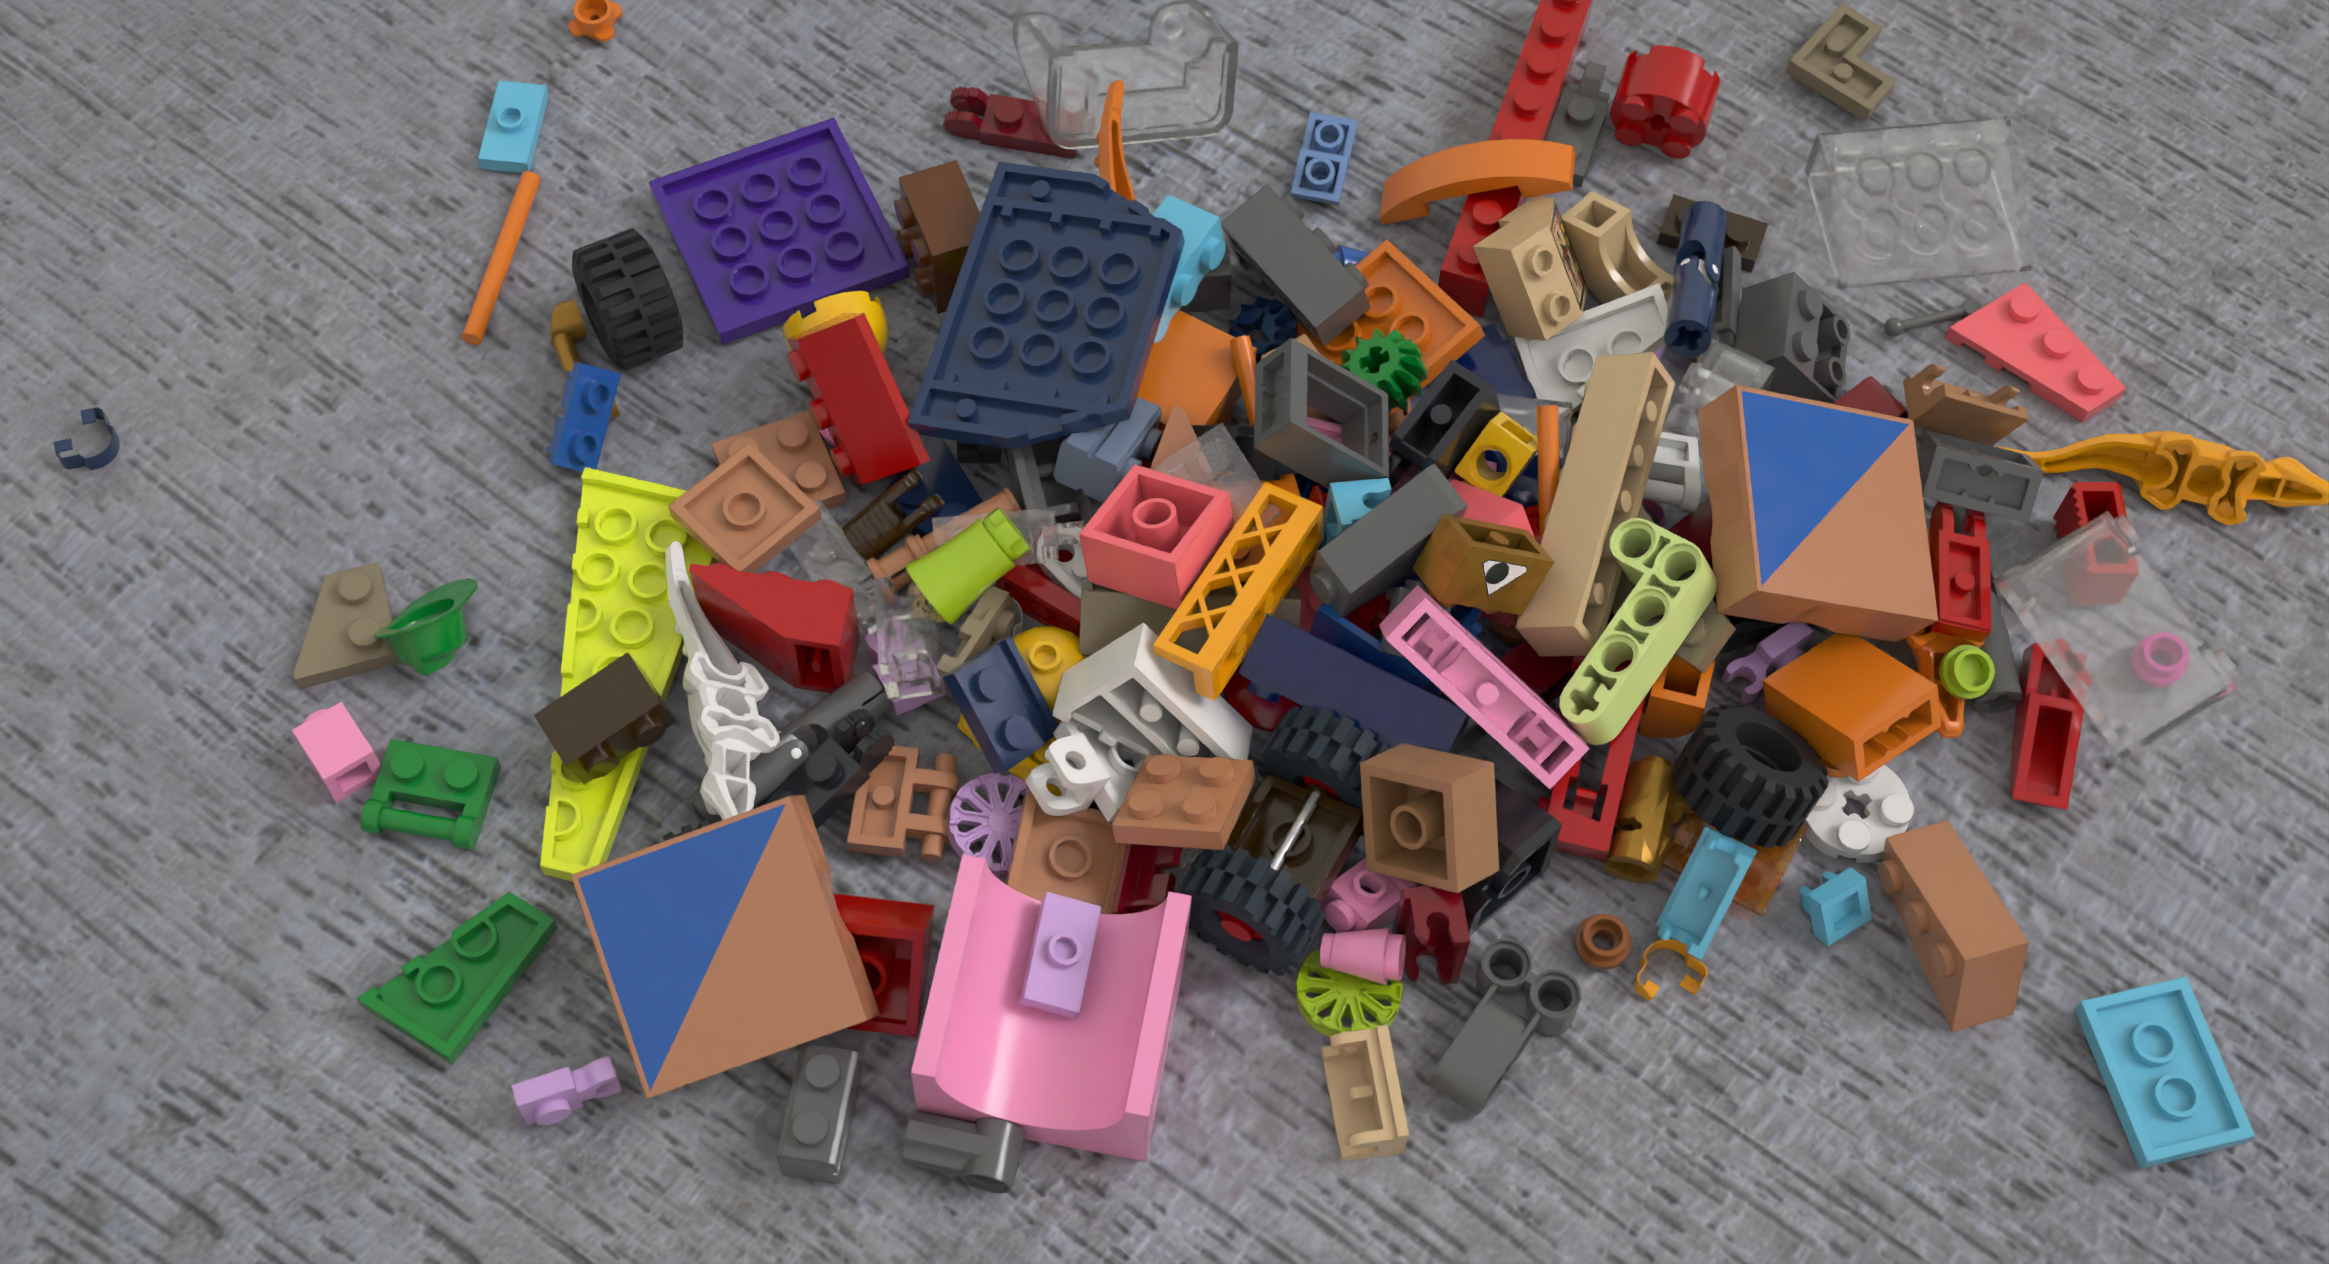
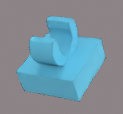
(1837, 905)

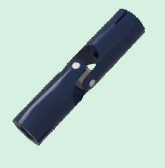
(1695, 279)

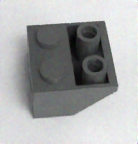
(1796, 334)

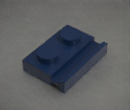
(1002, 704)

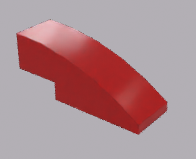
(2044, 735)

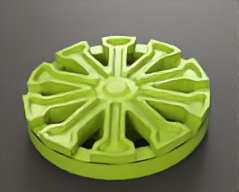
(1345, 996)

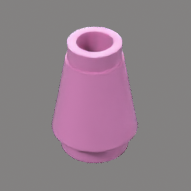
(1365, 954)

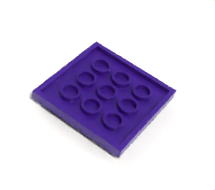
(778, 229)

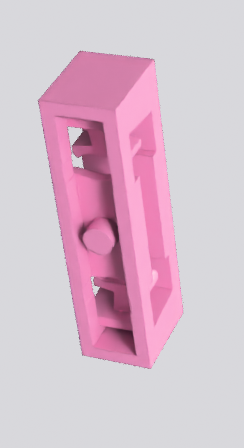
(1483, 687)

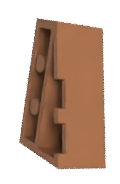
(1955, 924)

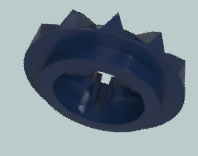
(1269, 316)

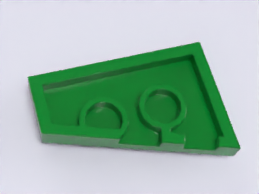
(461, 983)

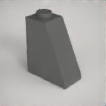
(1383, 543)

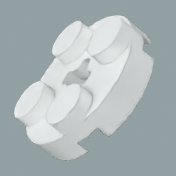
(1886, 810)

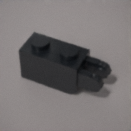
(1443, 424)

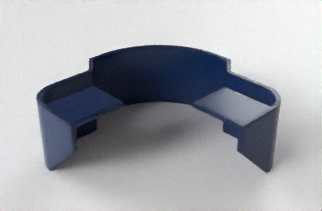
(97, 461)

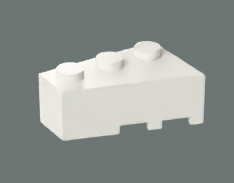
(1149, 703)

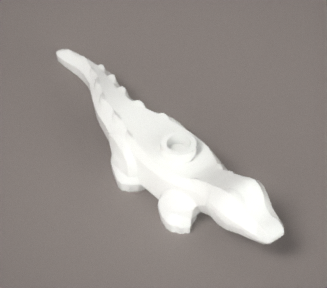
(719, 700)

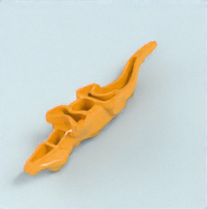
(2181, 467)

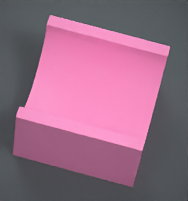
(1055, 1076)

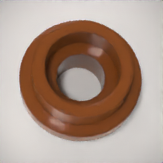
(1609, 928)

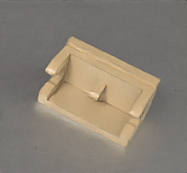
(1365, 1094)

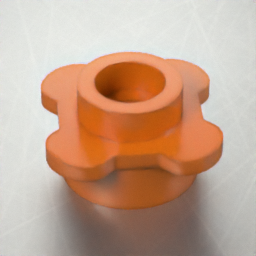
(595, 19)

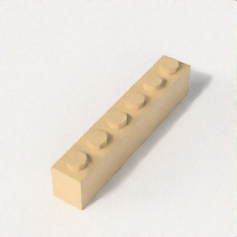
(1595, 493)

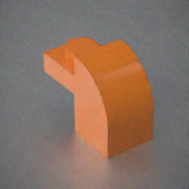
(1675, 701)

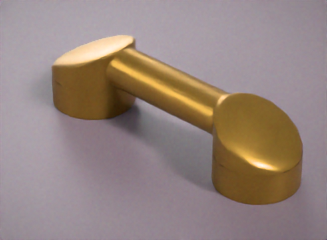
(565, 329)

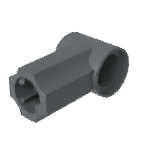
(980, 1152)

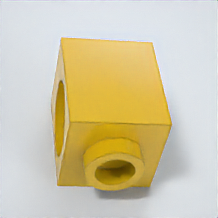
(1512, 441)

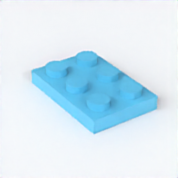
(2164, 1072)

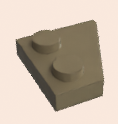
(987, 624)
(343, 628)

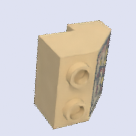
(1533, 271)

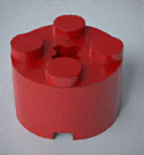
(1664, 100)

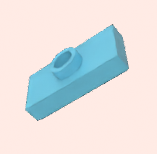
(513, 127)

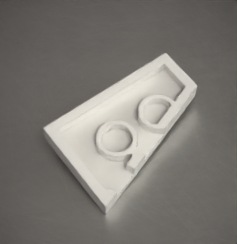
(1566, 360)

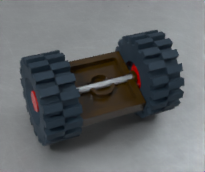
(1289, 845)

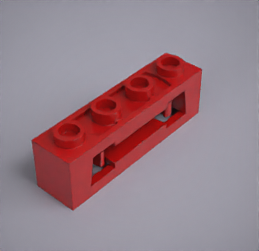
(1579, 832)

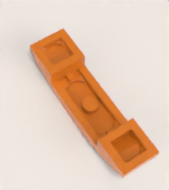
(1477, 167)

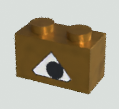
(1482, 565)

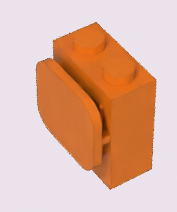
(1193, 371)
(1853, 704)

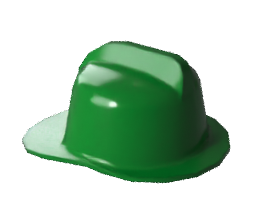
(431, 627)

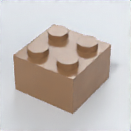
(1430, 817)

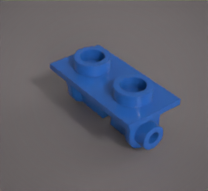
(588, 406)

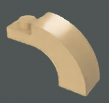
(1609, 250)

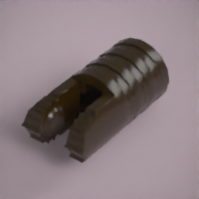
(883, 520)

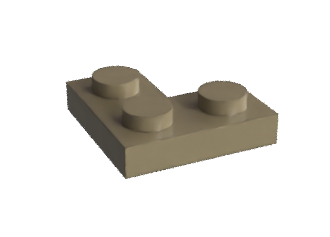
(1834, 66)

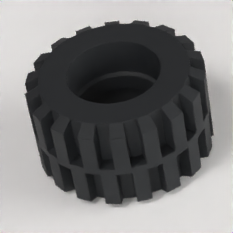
(628, 299)
(1750, 775)

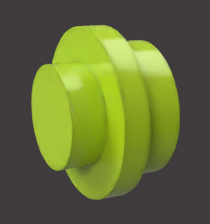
(1966, 671)

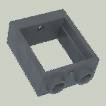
(1299, 377)
(1985, 481)

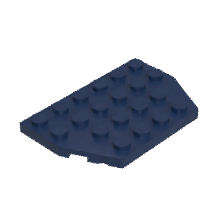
(1048, 312)

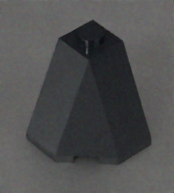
(1524, 851)

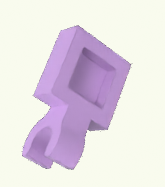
(1768, 657)

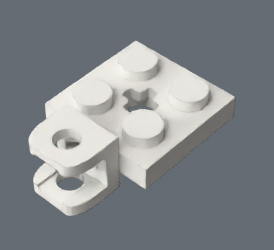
(1083, 772)

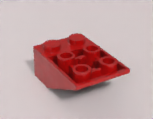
(786, 624)

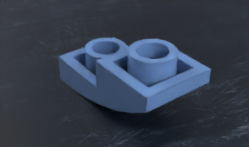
(1324, 158)

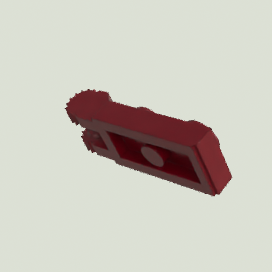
(1006, 122)

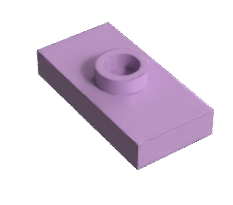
(1060, 955)

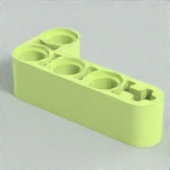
(1585, 701)

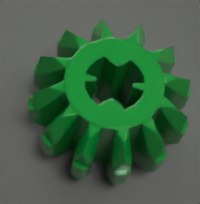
(1389, 365)

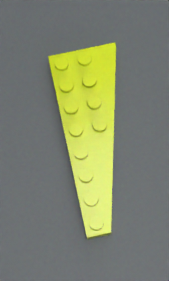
(613, 609)

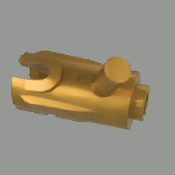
(1644, 821)

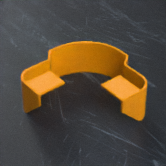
(1690, 984)

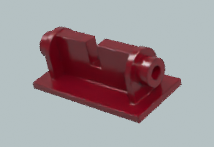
(1140, 879)

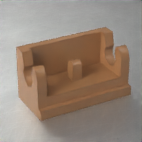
(1960, 410)

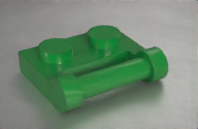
(433, 779)

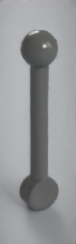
(1894, 326)

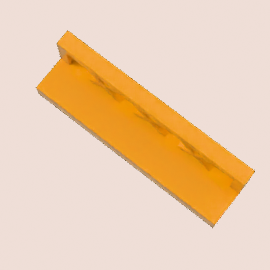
(1260, 595)

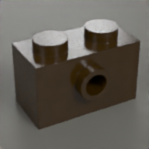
(605, 719)

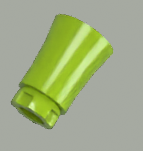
(968, 564)

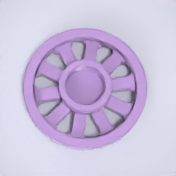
(993, 821)

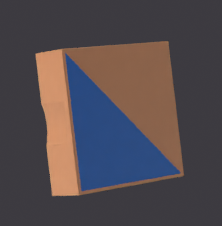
(1816, 515)
(724, 945)

